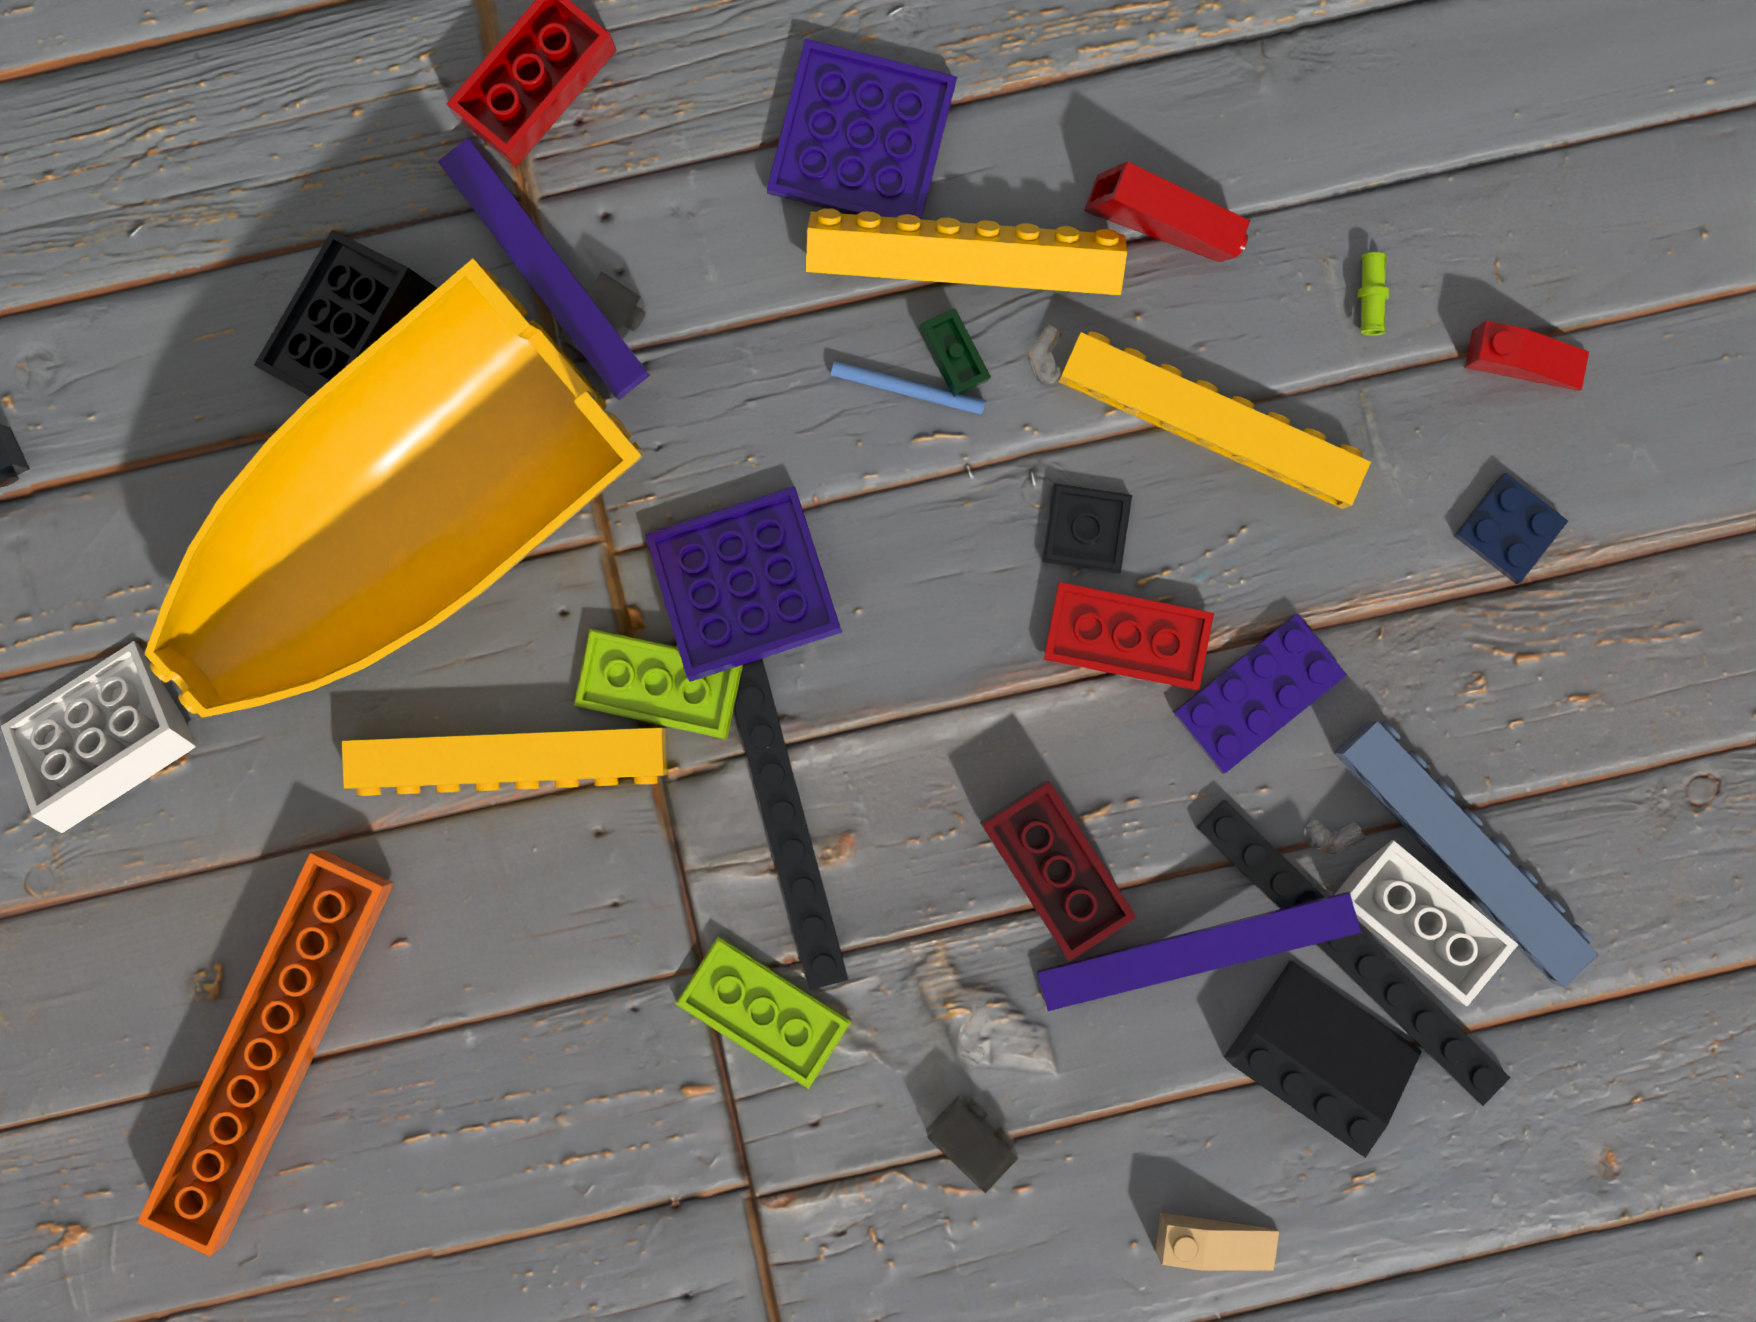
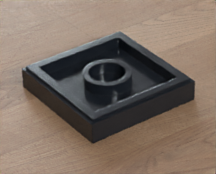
(1087, 528)

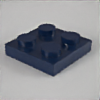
(1511, 528)

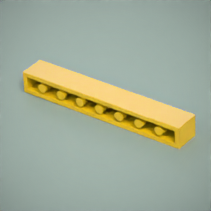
(966, 252)
(1214, 420)
(504, 758)

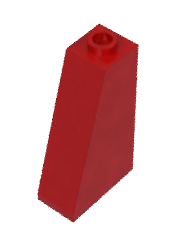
(1167, 212)

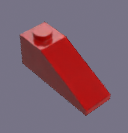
(1526, 356)

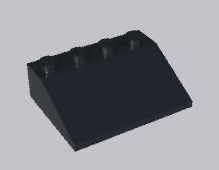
(339, 312)
(1325, 1058)

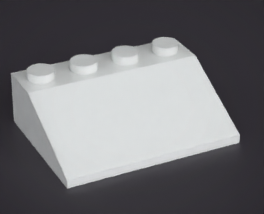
(95, 739)

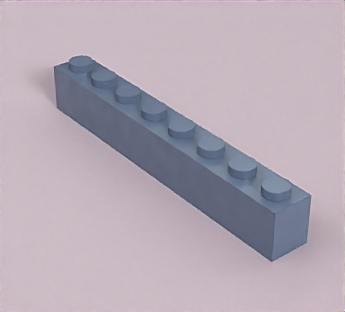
(1467, 853)

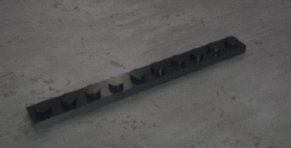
(788, 828)
(1357, 957)

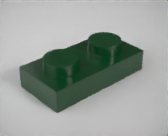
(954, 352)

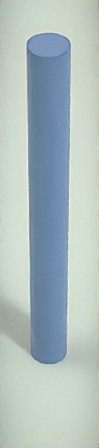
(907, 387)

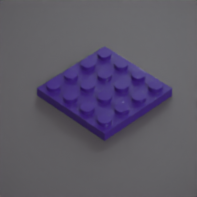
(861, 132)
(742, 584)

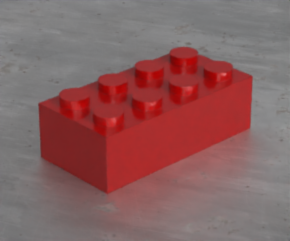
(532, 77)

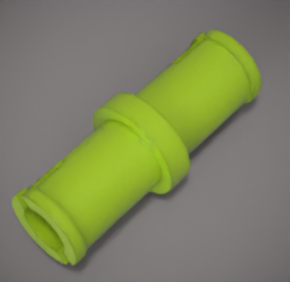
(1373, 293)

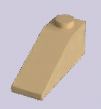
(1215, 1244)

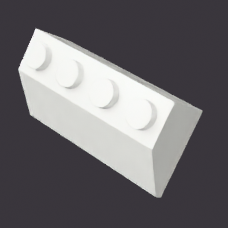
(1427, 922)

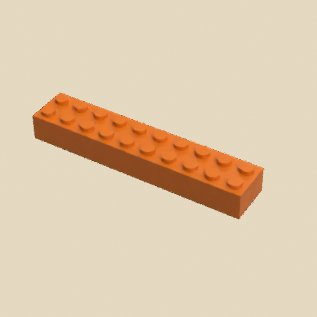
(265, 1052)

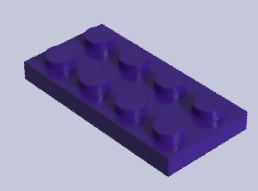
(1259, 693)

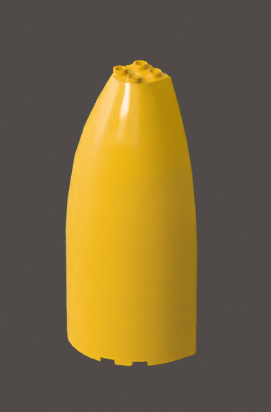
(387, 502)

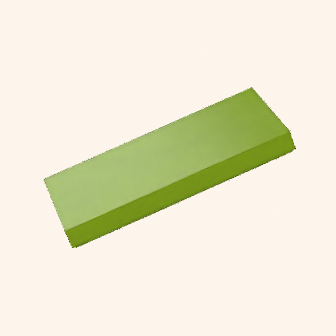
(650, 685)
(763, 1012)

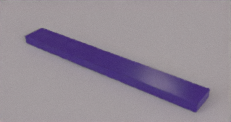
(544, 269)
(1199, 951)

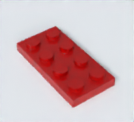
(1128, 636)

